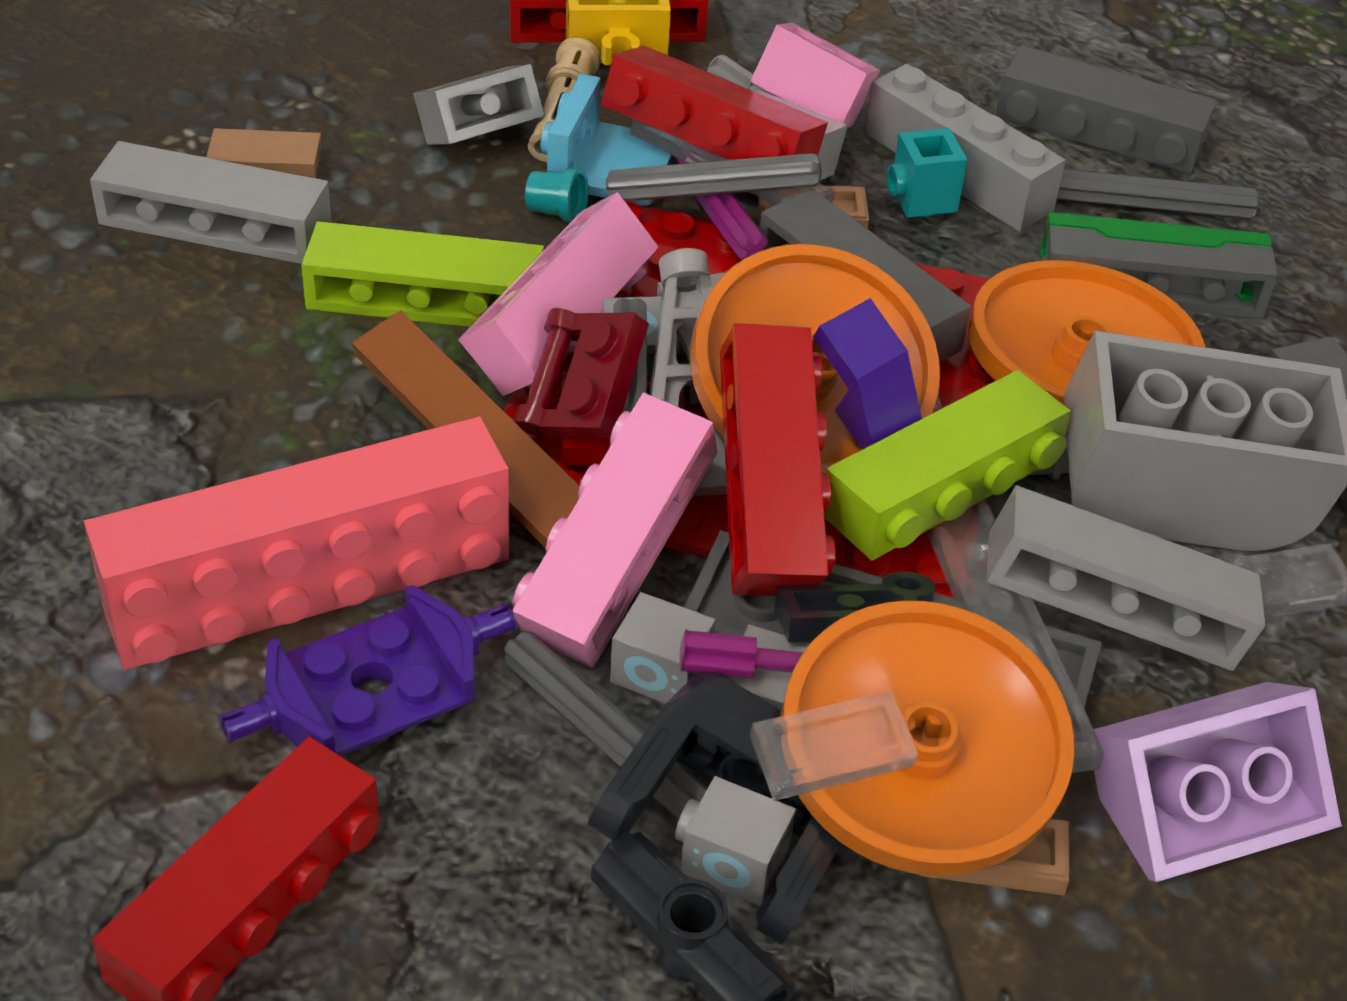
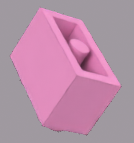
(814, 74)

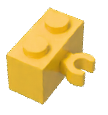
(619, 25)

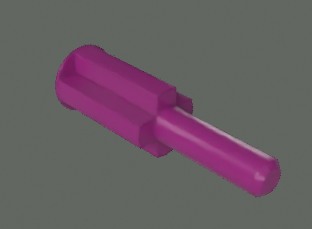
(731, 655)

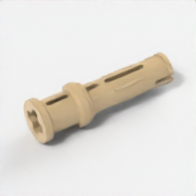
(557, 83)

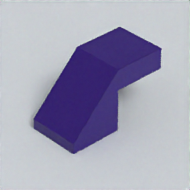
(874, 370)

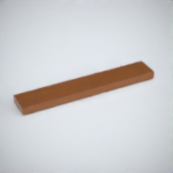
(443, 394)

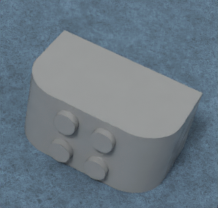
(1205, 441)

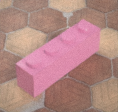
(586, 262)
(615, 529)

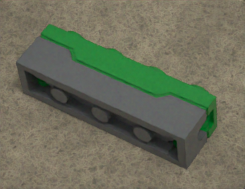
(1190, 264)

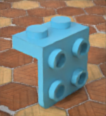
(597, 147)

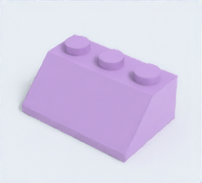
(1218, 778)

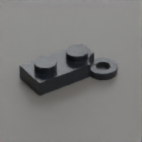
(810, 609)

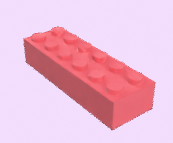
(300, 541)

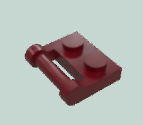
(596, 377)

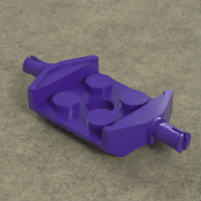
(418, 650)

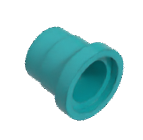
(557, 193)

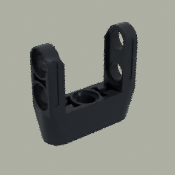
(710, 733)

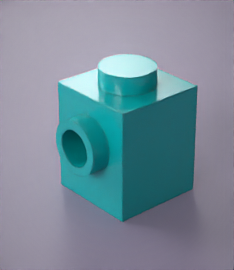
(927, 172)

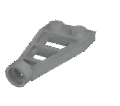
(683, 272)

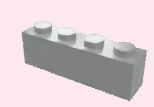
(1004, 168)
(209, 201)
(1125, 578)

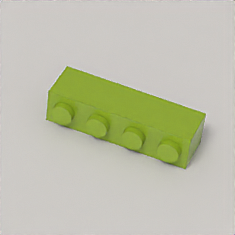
(409, 271)
(945, 464)

